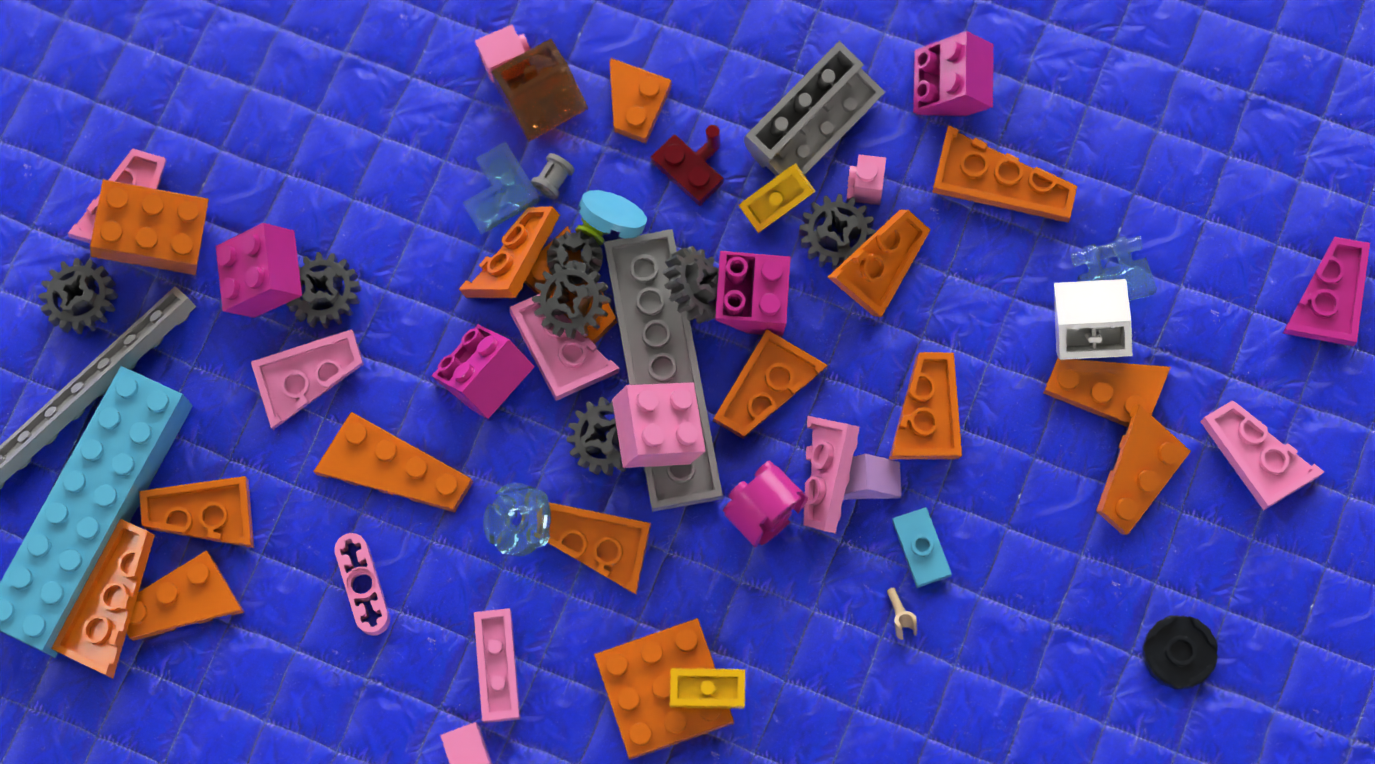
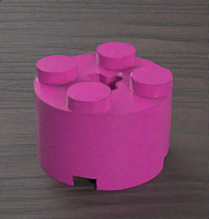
(764, 505)

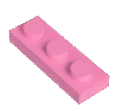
(496, 665)

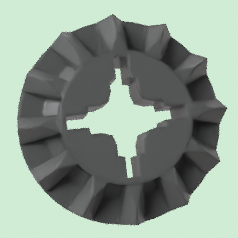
(573, 242)

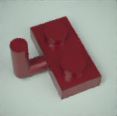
(689, 168)

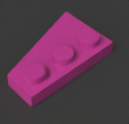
(1334, 296)

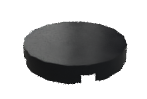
(1180, 652)

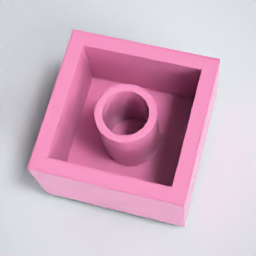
(658, 425)

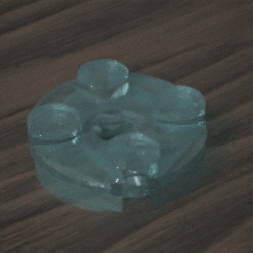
(534, 525)

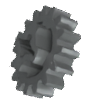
(824, 237)
(325, 275)
(693, 283)
(585, 295)
(79, 301)
(589, 437)

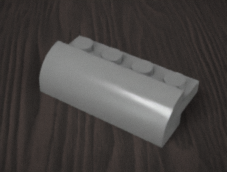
(814, 113)

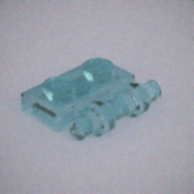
(1137, 273)

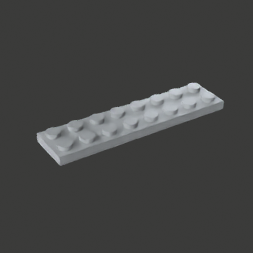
(660, 351)

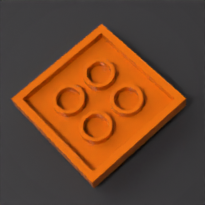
(639, 689)

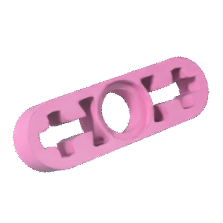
(345, 562)

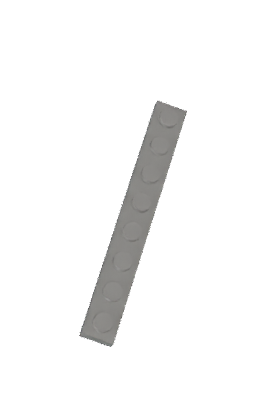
(92, 382)

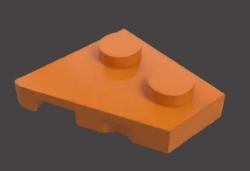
(636, 99)

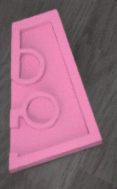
(136, 169)

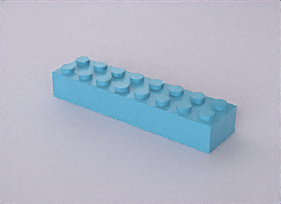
(93, 492)

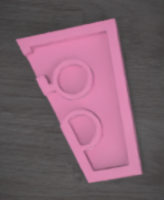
(563, 362)
(304, 373)
(1259, 459)
(830, 467)

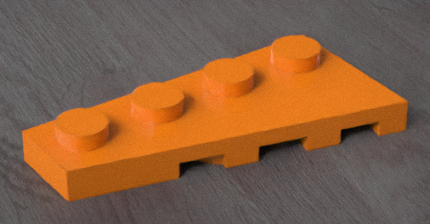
(106, 603)

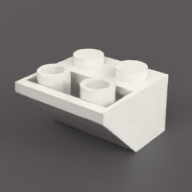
(1092, 319)

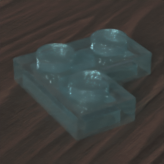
(509, 190)

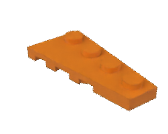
(988, 177)
(384, 462)

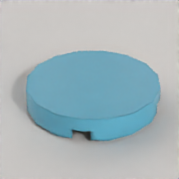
(612, 212)

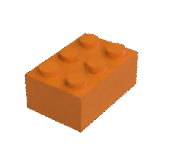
(148, 227)

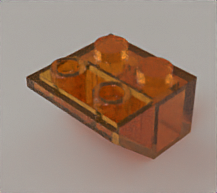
(539, 89)

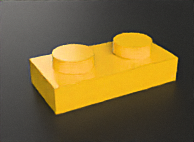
(776, 198)
(707, 688)

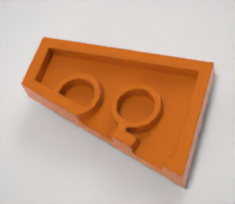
(881, 262)
(507, 270)
(766, 383)
(1107, 387)
(930, 411)
(1141, 471)
(201, 510)
(602, 542)

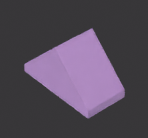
(873, 478)

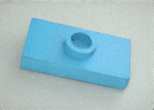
(921, 547)

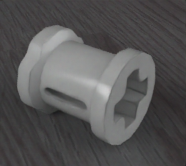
(552, 176)

